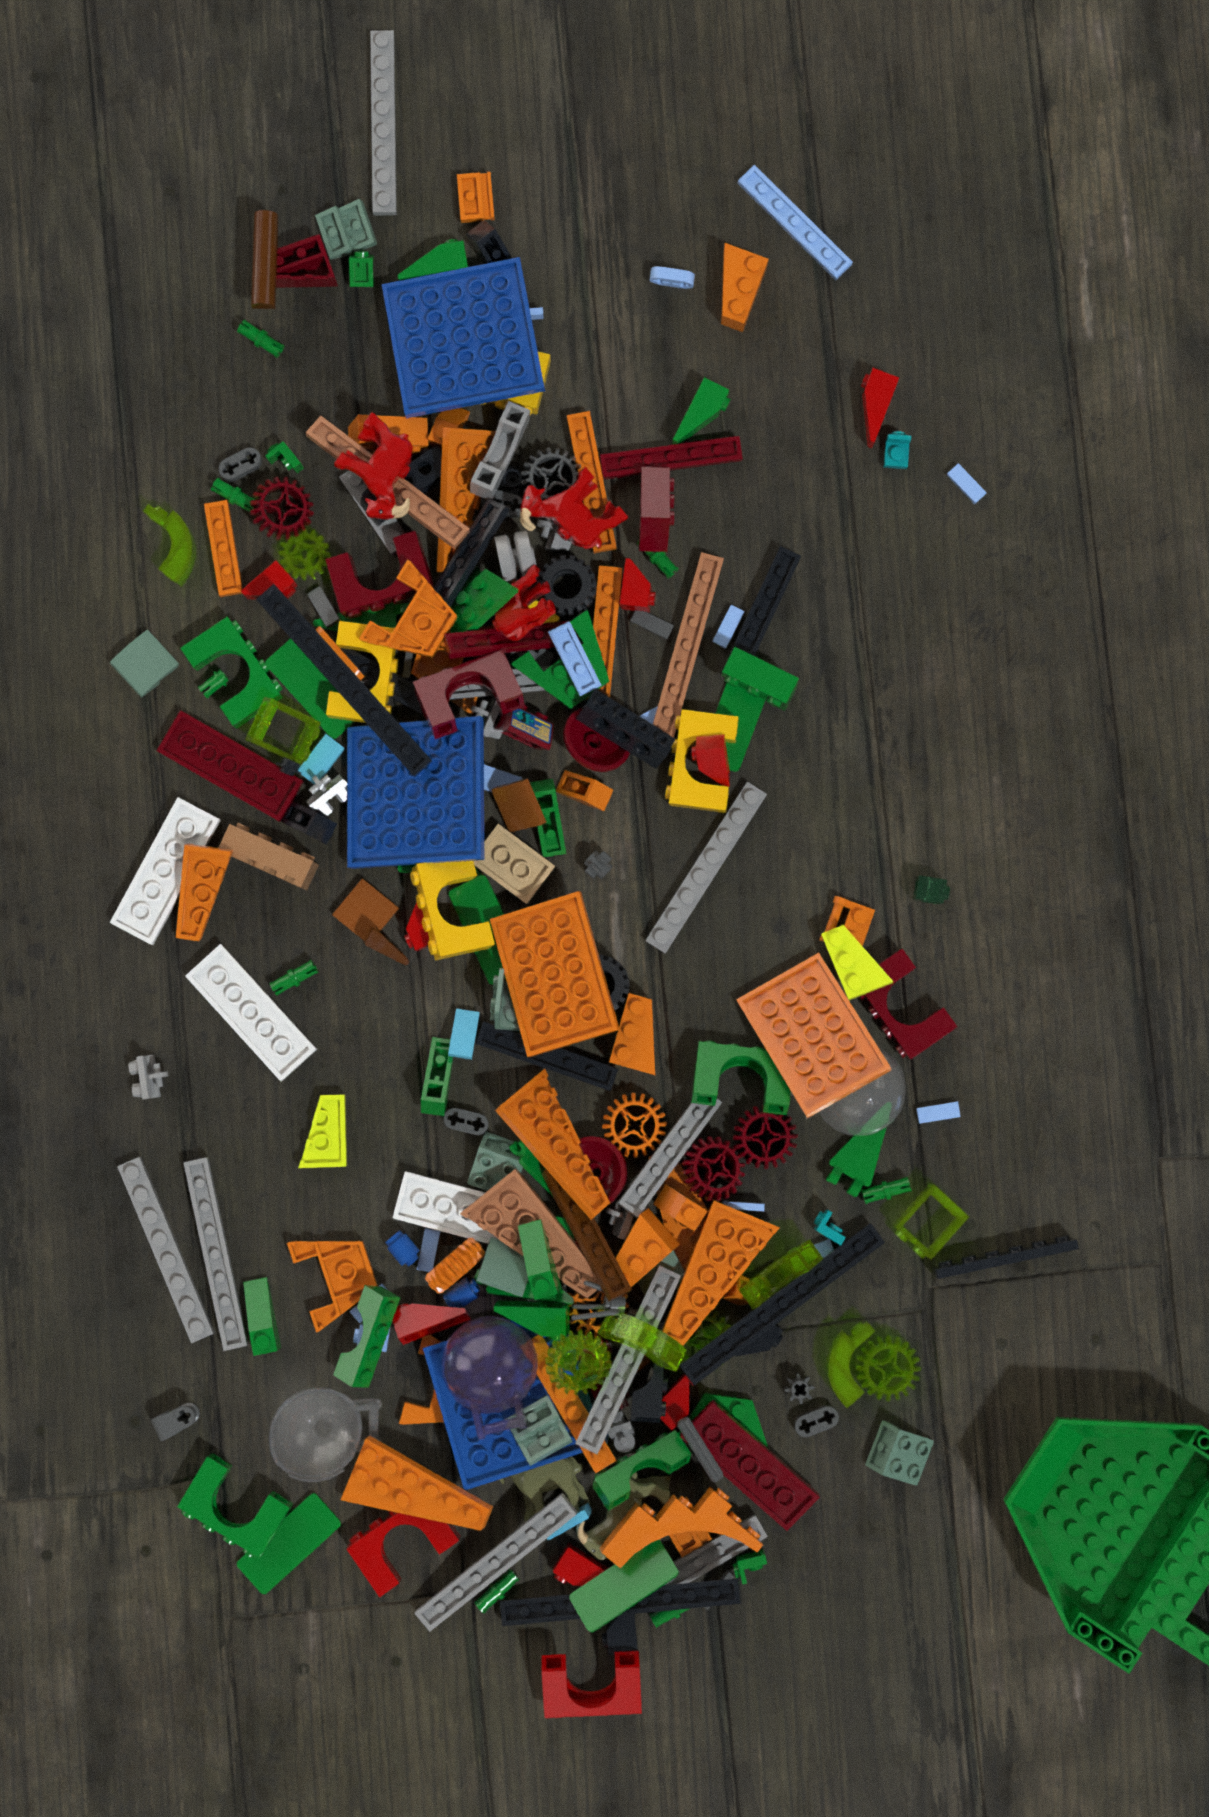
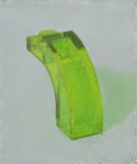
(183, 549)
(780, 1272)
(644, 1338)
(838, 1363)

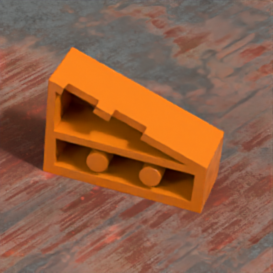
(741, 281)
(415, 427)
(635, 1038)
(645, 1247)

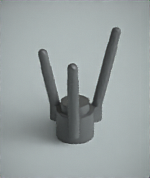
(610, 1308)

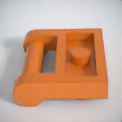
(857, 920)

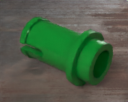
(215, 682)

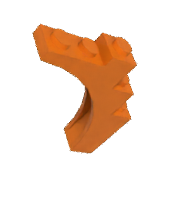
(676, 1516)

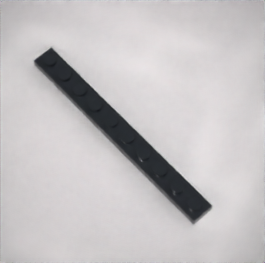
(344, 680)
(781, 1304)
(664, 1599)

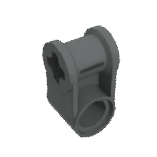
(173, 1422)

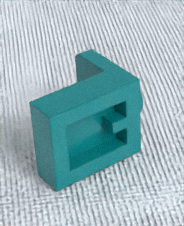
(897, 450)
(831, 1231)

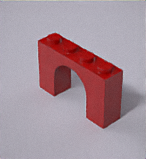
(369, 1551)
(566, 1700)

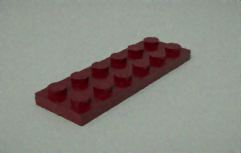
(229, 766)
(754, 1467)

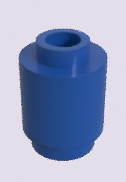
(403, 1248)
(461, 1293)

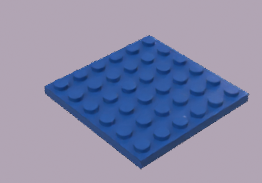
(463, 337)
(422, 817)
(499, 1452)

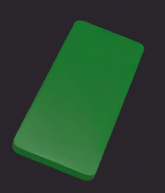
(306, 685)
(739, 703)
(478, 904)
(295, 1540)
(623, 1587)

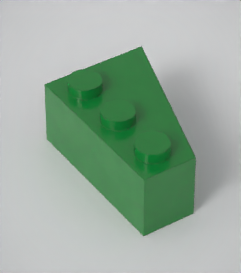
(760, 678)

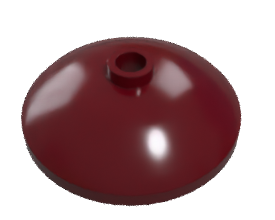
(605, 754)
(609, 1160)

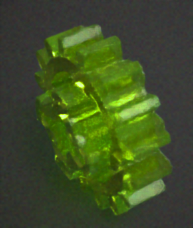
(312, 550)

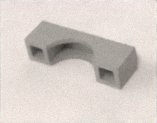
(504, 444)

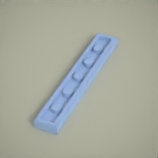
(794, 222)

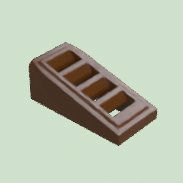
(379, 943)

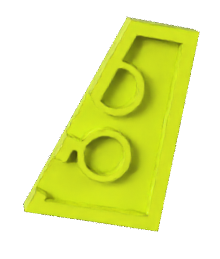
(853, 964)
(327, 1137)

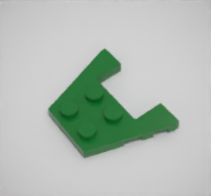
(556, 678)

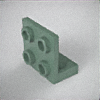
(501, 1005)
(493, 1162)
(899, 1453)

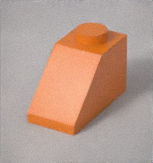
(448, 419)
(584, 790)
(680, 1207)

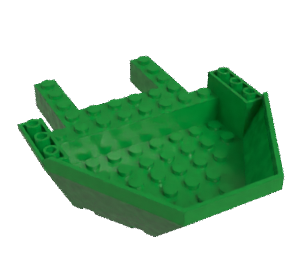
(1119, 1530)

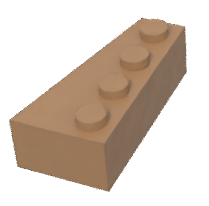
(269, 857)

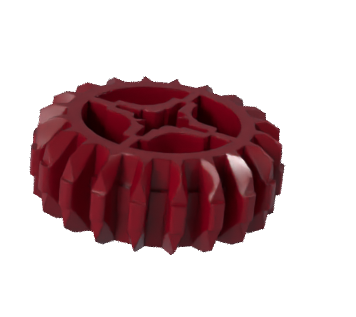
(290, 509)
(765, 1158)
(731, 1175)

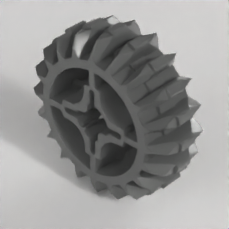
(561, 461)

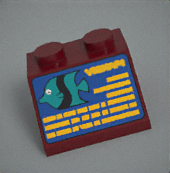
(527, 728)

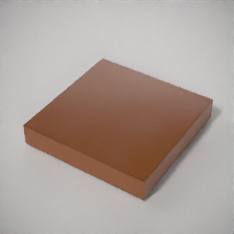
(518, 805)
(364, 909)

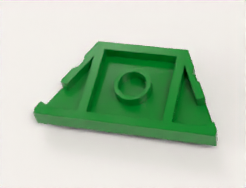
(480, 601)
(739, 1408)

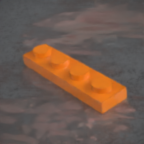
(223, 548)

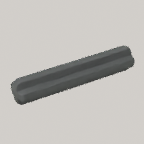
(700, 1449)

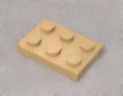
(514, 864)

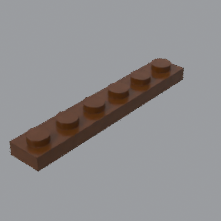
(591, 1242)

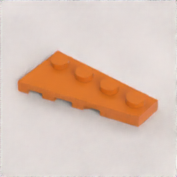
(200, 883)

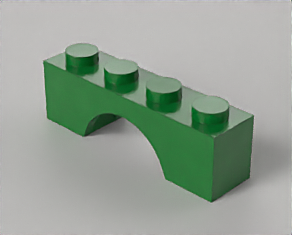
(377, 1312)
(665, 1454)

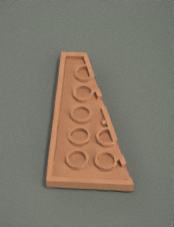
(516, 1203)

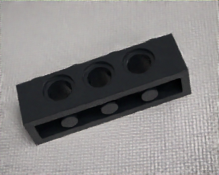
(428, 458)
(625, 728)

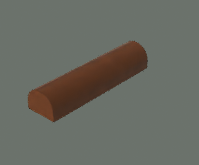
(264, 260)

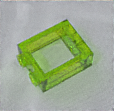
(261, 724)
(959, 1215)

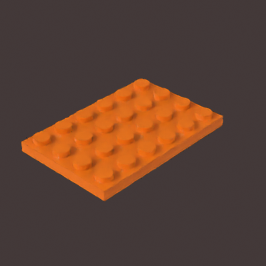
(554, 974)
(813, 1035)

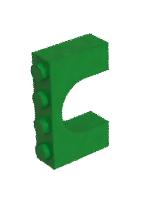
(226, 639)
(716, 1058)
(201, 1504)

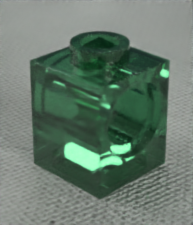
(931, 890)

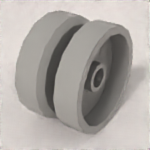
(516, 558)

